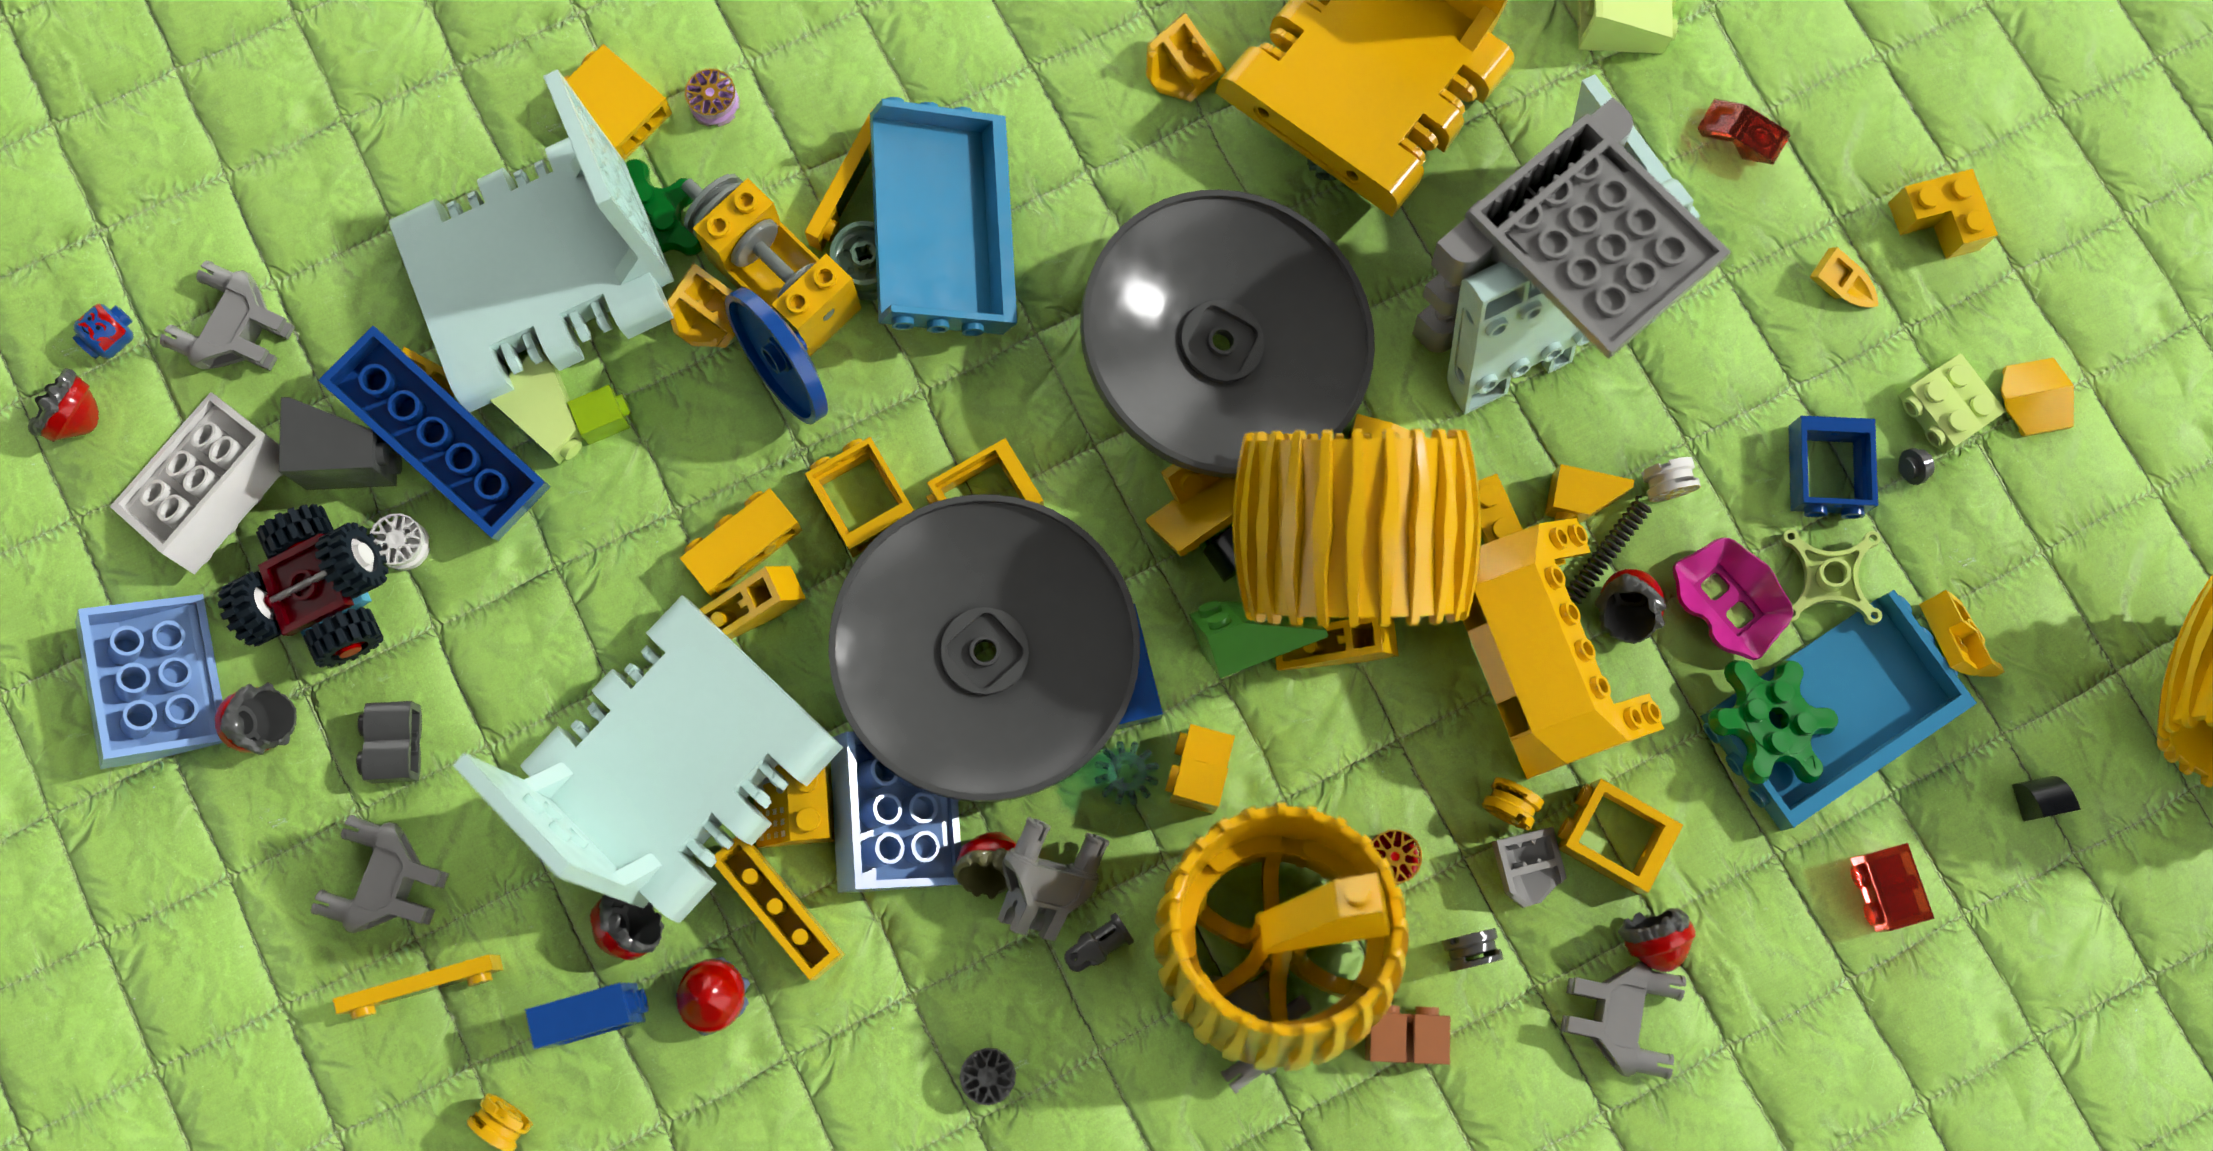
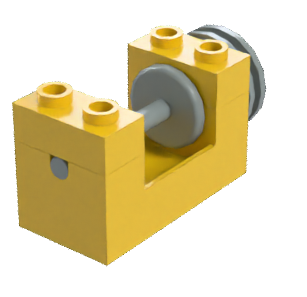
(757, 252)

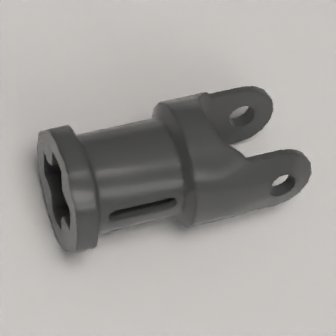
(1095, 946)

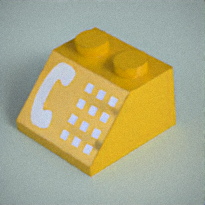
(798, 812)

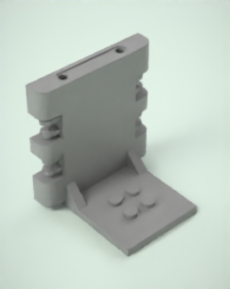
(1584, 232)

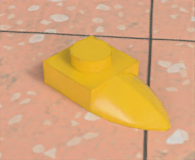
(1844, 279)

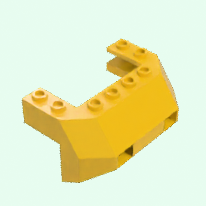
(1540, 657)

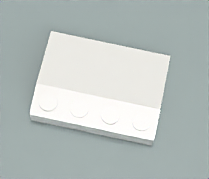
(200, 484)

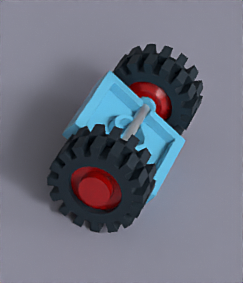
(346, 632)

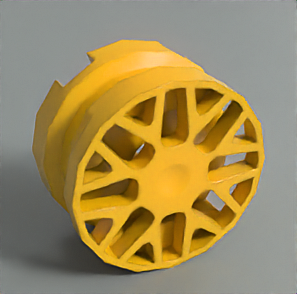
(1512, 803)
(499, 1122)

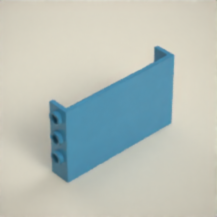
(942, 218)
(1887, 696)

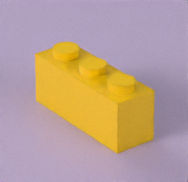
(740, 542)

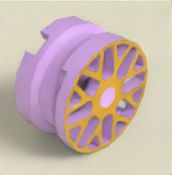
(711, 97)

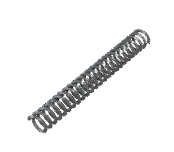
(1609, 552)

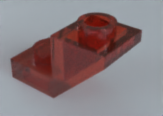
(1750, 131)

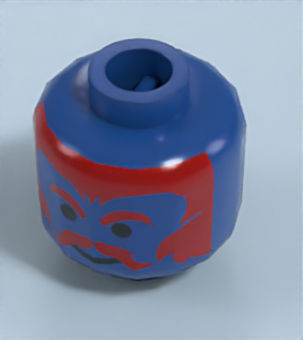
(103, 331)

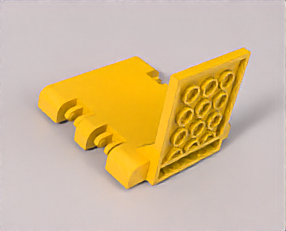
(1370, 82)

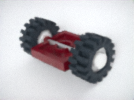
(303, 585)

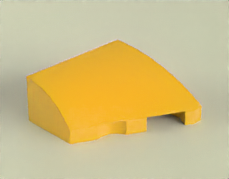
(1959, 636)

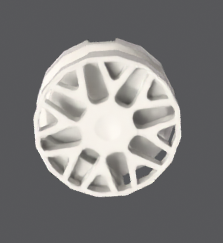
(402, 541)

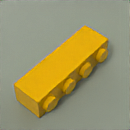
(778, 908)

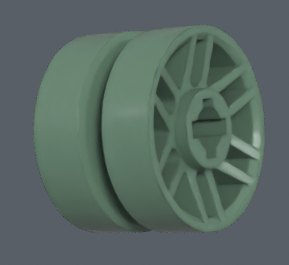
(856, 254)

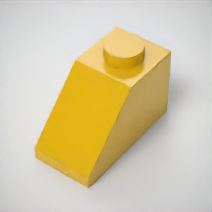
(1583, 492)

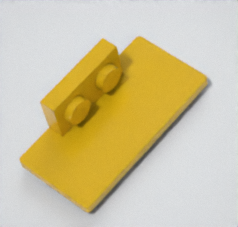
(1198, 510)

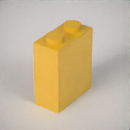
(618, 99)

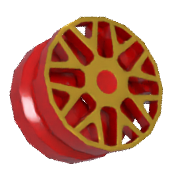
(1400, 853)

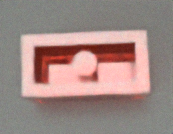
(1891, 888)

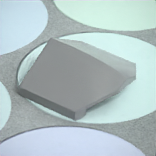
(1529, 865)

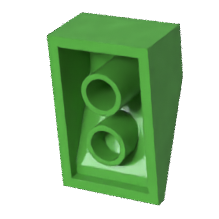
(1237, 643)

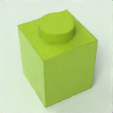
(600, 414)

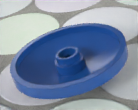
(777, 355)

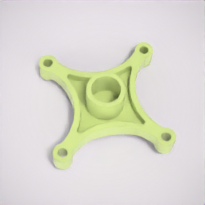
(1832, 575)

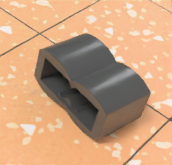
(390, 742)

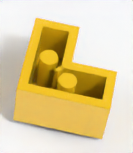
(1952, 207)
(1201, 770)

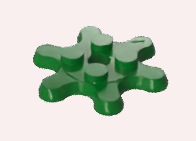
(664, 210)
(1762, 739)

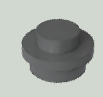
(1916, 465)

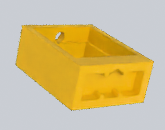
(997, 453)
(827, 469)
(1651, 859)

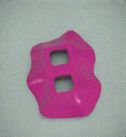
(1748, 582)

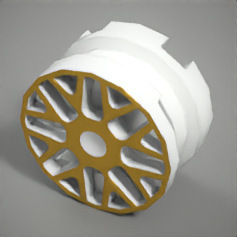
(1671, 479)

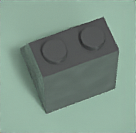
(331, 451)

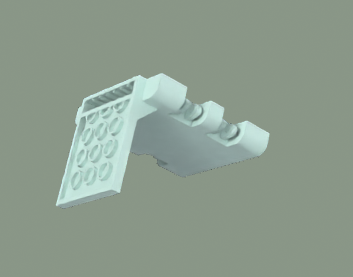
(535, 260)
(1507, 321)
(659, 769)

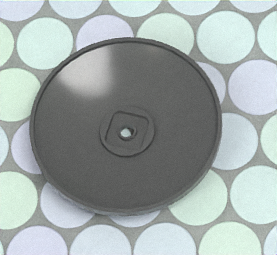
(1234, 271)
(968, 577)

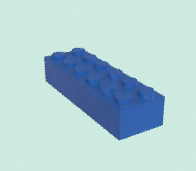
(434, 433)

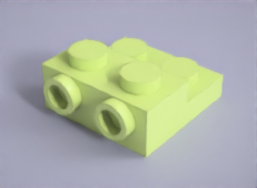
(1951, 403)

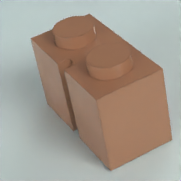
(1410, 1037)

